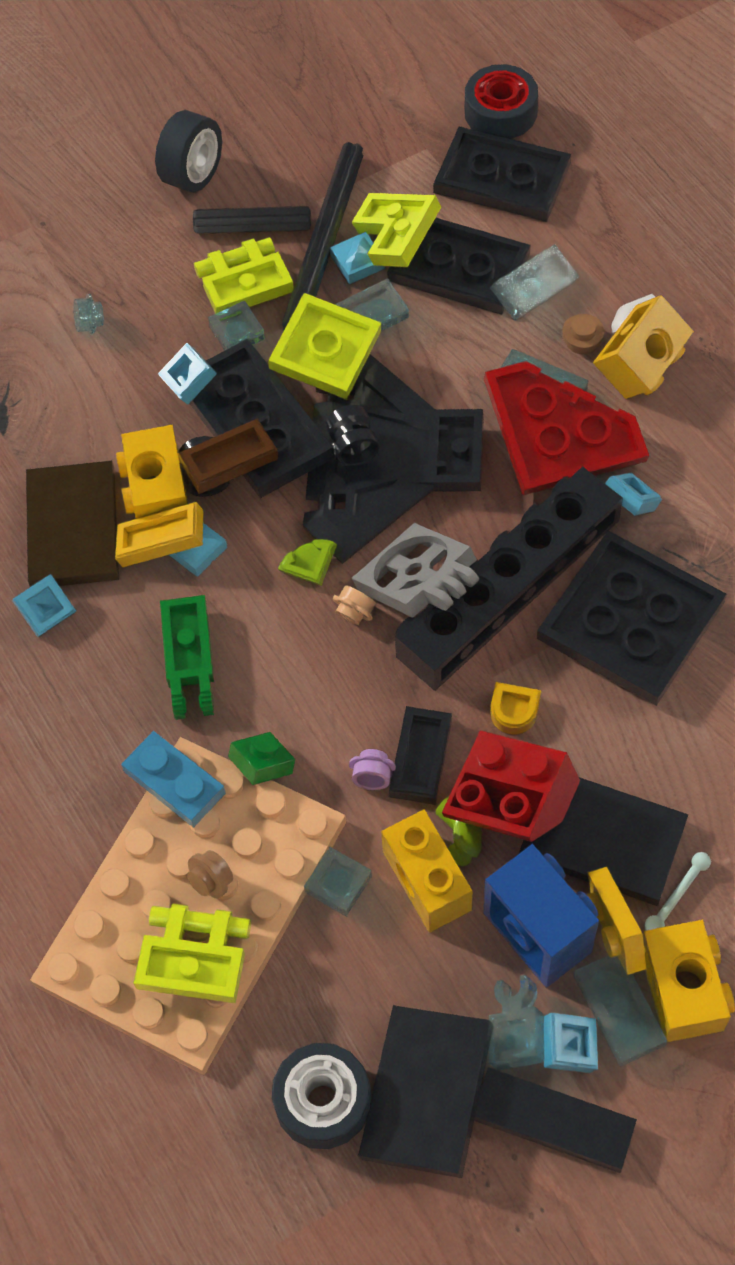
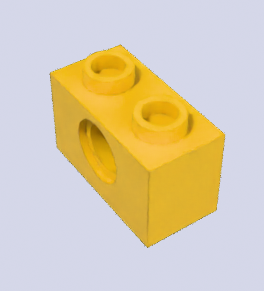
(644, 348)
(148, 455)
(427, 870)
(683, 1010)

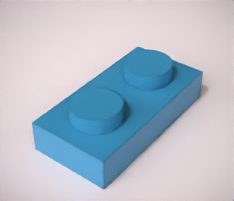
(173, 778)

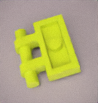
(255, 281)
(192, 967)

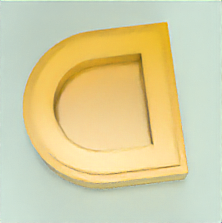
(514, 708)

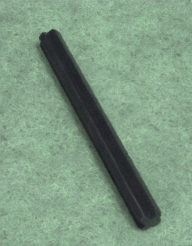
(326, 226)

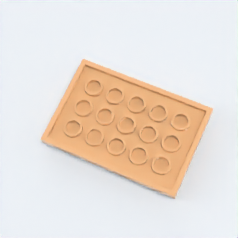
(272, 847)

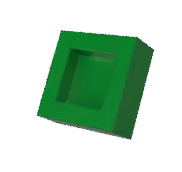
(261, 758)

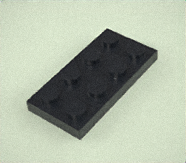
(249, 391)

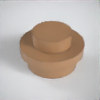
(583, 333)
(209, 874)

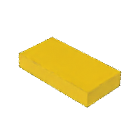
(159, 534)

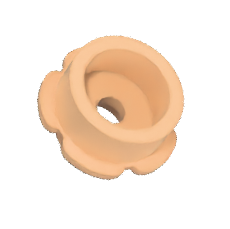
(354, 605)

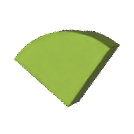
(309, 561)

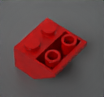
(512, 787)

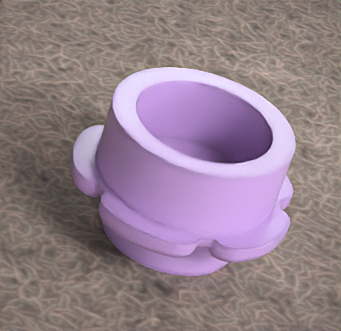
(372, 769)

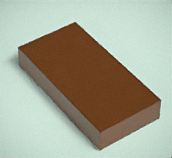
(228, 456)

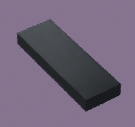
(554, 1120)

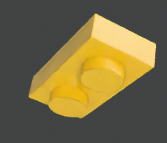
(620, 930)

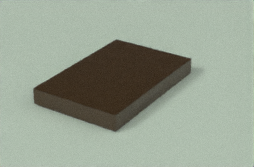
(72, 523)

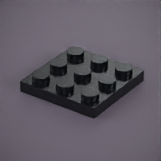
(631, 617)

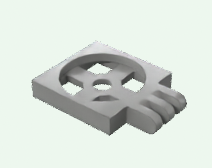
(413, 592)

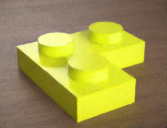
(400, 225)

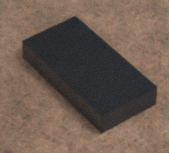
(420, 755)

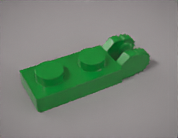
(187, 651)

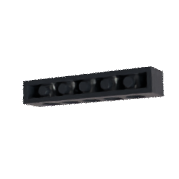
(595, 512)

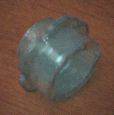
(87, 314)

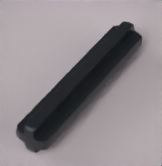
(251, 219)

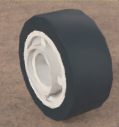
(188, 151)
(314, 1067)

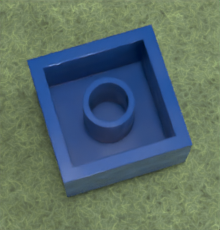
(541, 914)

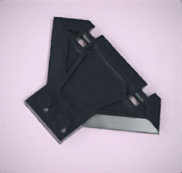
(417, 455)

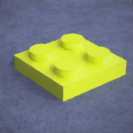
(325, 345)

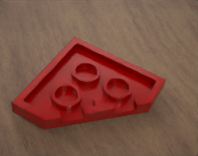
(559, 428)

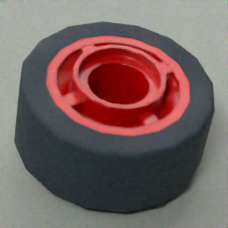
(501, 101)

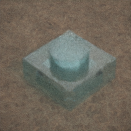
(236, 325)
(338, 881)

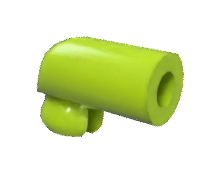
(466, 838)

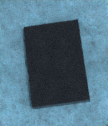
(502, 173)
(461, 264)
(619, 833)
(426, 1091)

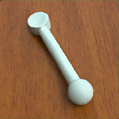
(700, 862)

